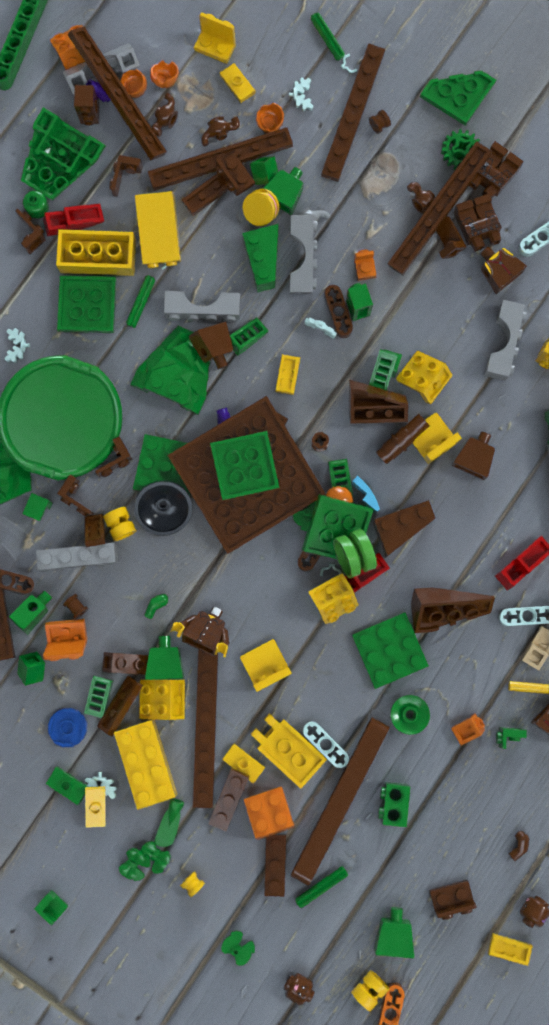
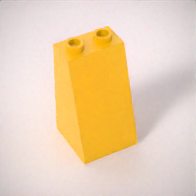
(158, 229)

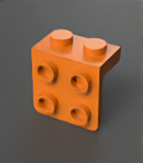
(66, 49)
(65, 639)

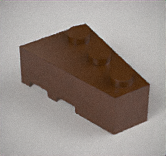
(375, 404)
(402, 525)

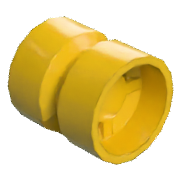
(119, 523)
(365, 996)

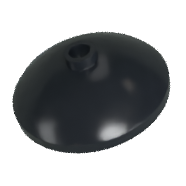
(163, 519)

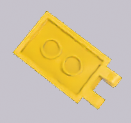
(289, 751)

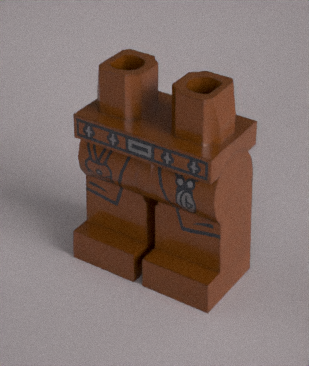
(495, 178)
(478, 222)

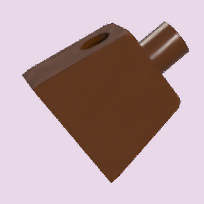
(213, 344)
(476, 456)

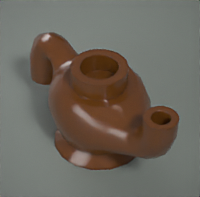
(165, 115)
(219, 128)
(422, 198)

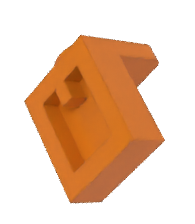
(365, 265)
(469, 729)

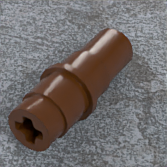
(402, 439)

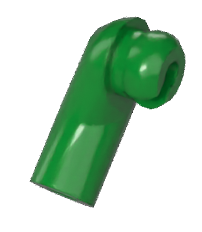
(156, 603)

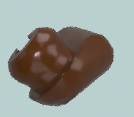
(522, 845)

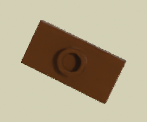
(94, 530)

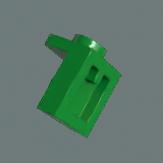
(514, 734)

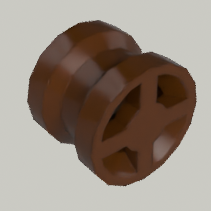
(380, 121)

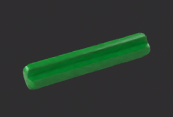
(327, 36)
(140, 301)
(321, 887)

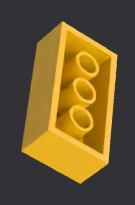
(96, 252)
(145, 764)

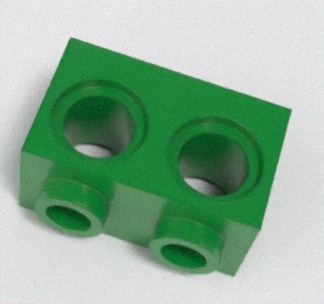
(359, 301)
(400, 804)

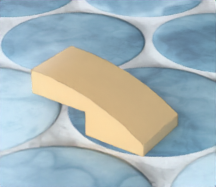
(538, 649)

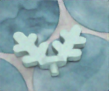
(299, 88)
(320, 325)
(19, 339)
(92, 782)

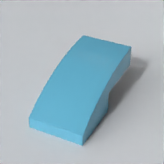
(369, 499)

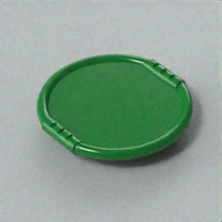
(59, 417)

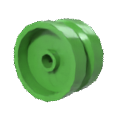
(355, 553)

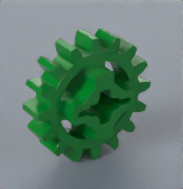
(460, 142)

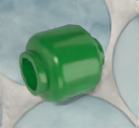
(35, 204)

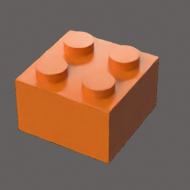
(269, 813)

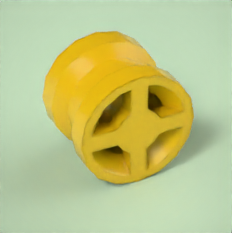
(192, 884)

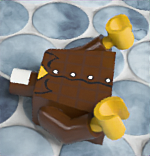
(204, 632)

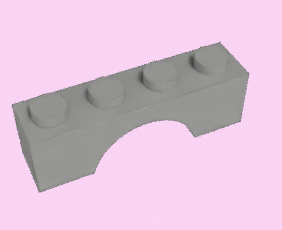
(119, 59)
(302, 230)
(224, 308)
(509, 319)
(77, 556)

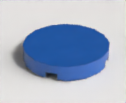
(67, 727)

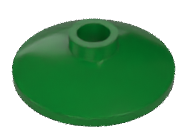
(420, 717)

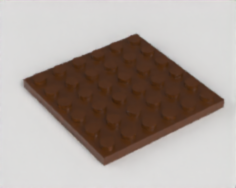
(247, 516)

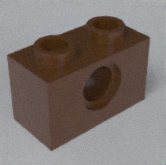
(86, 104)

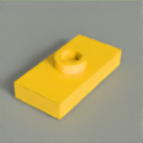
(237, 83)
(287, 374)
(243, 762)
(95, 807)
(510, 949)

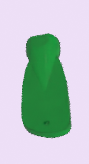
(169, 824)

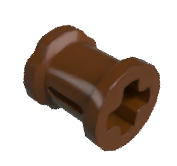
(316, 446)
(75, 606)

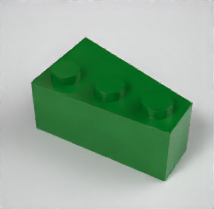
(262, 251)

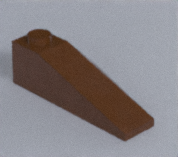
(441, 607)

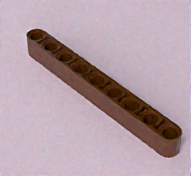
(340, 801)

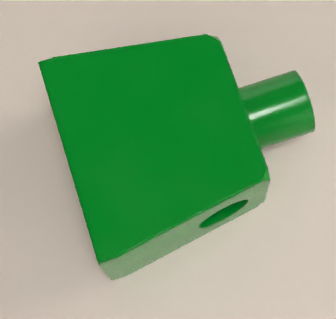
(287, 189)
(28, 619)
(164, 661)
(394, 936)

